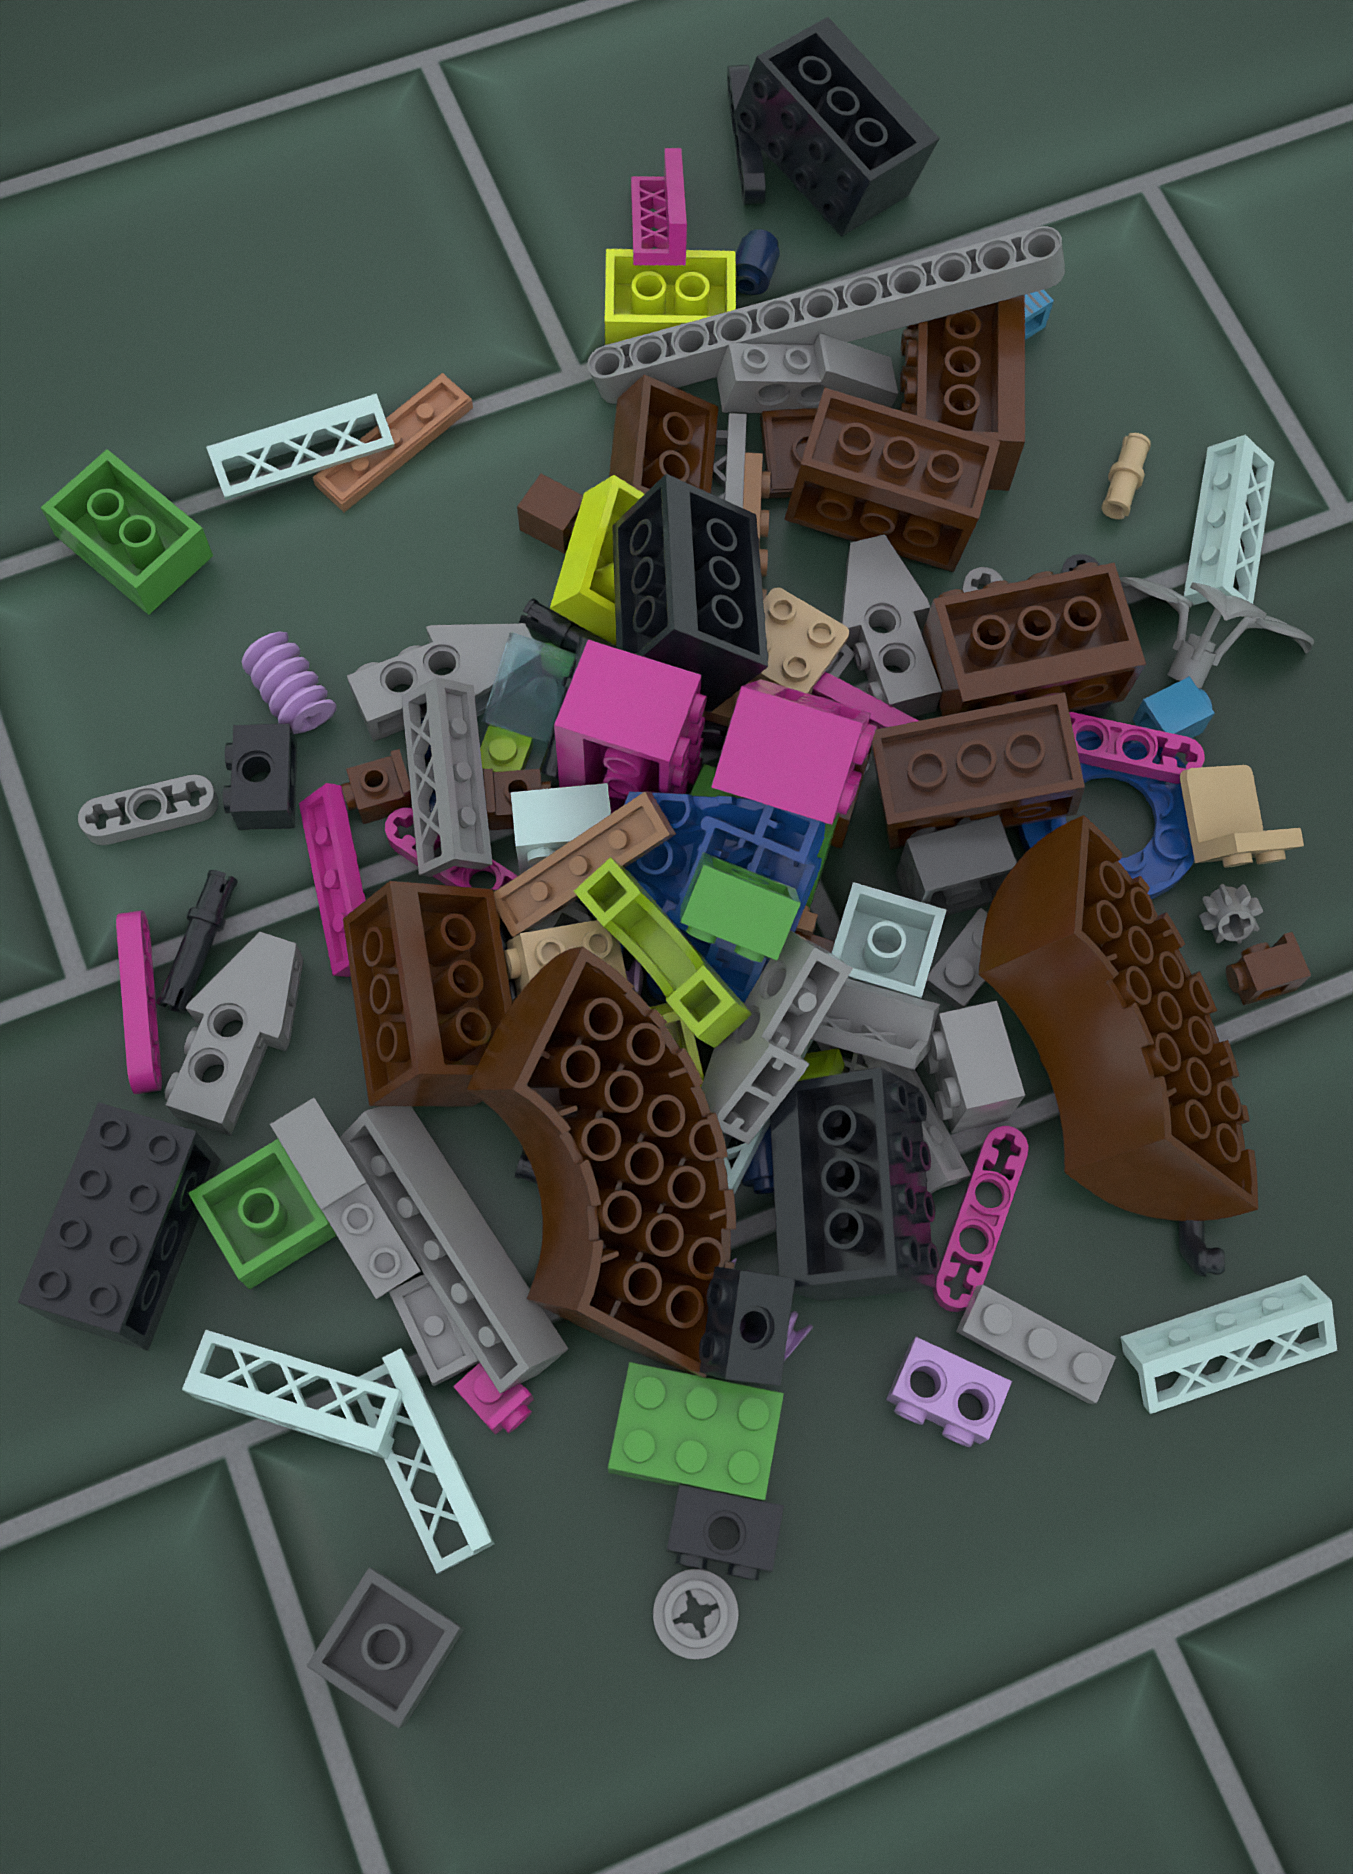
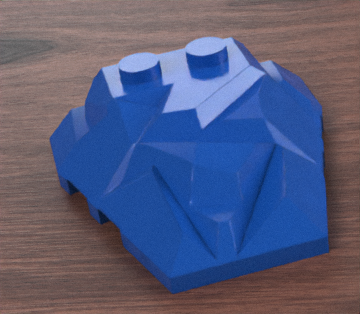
(741, 833)

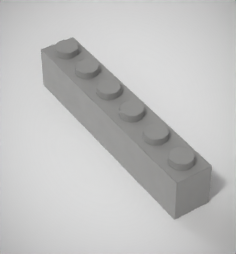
(453, 1245)

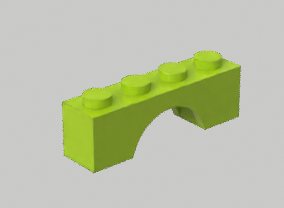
(664, 951)

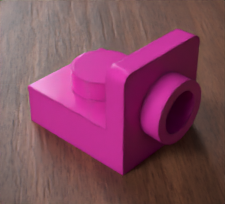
(495, 1409)

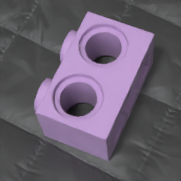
(951, 1379)

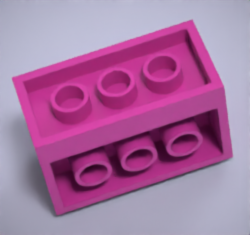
(629, 725)
(794, 751)

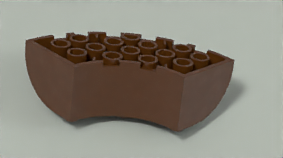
(1120, 1032)
(618, 1157)

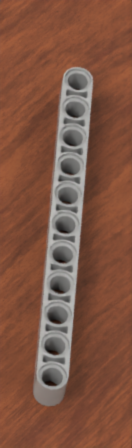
(841, 310)

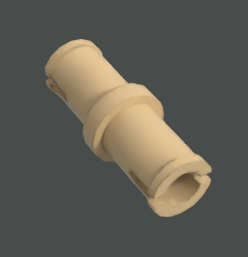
(1126, 476)

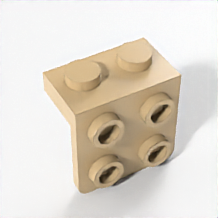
(798, 641)
(1227, 818)
(534, 949)

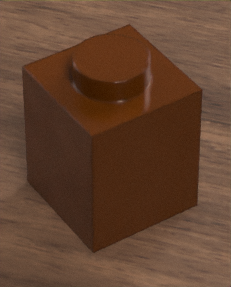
(549, 512)

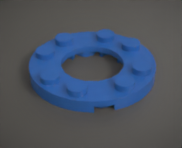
(1170, 849)

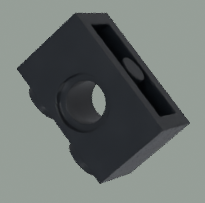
(273, 800)
(760, 1349)
(756, 1524)

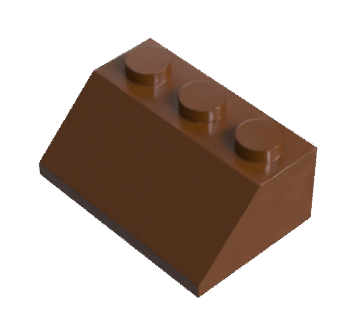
(661, 434)

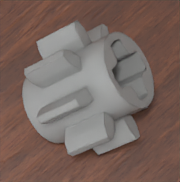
(1230, 913)

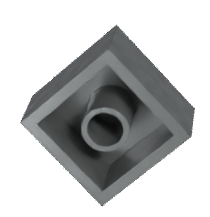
(956, 865)
(386, 1647)

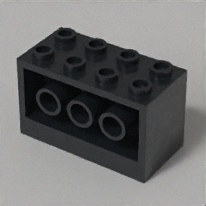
(834, 126)
(691, 586)
(853, 1187)
(120, 1227)

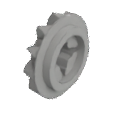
(719, 1625)

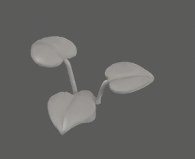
(1197, 654)

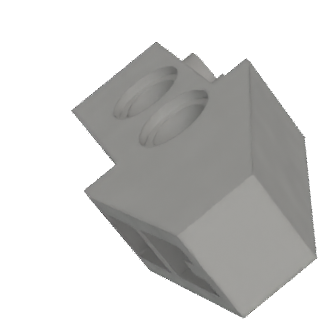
(794, 376)
(885, 595)
(468, 649)
(252, 988)
(763, 1055)
(345, 1198)

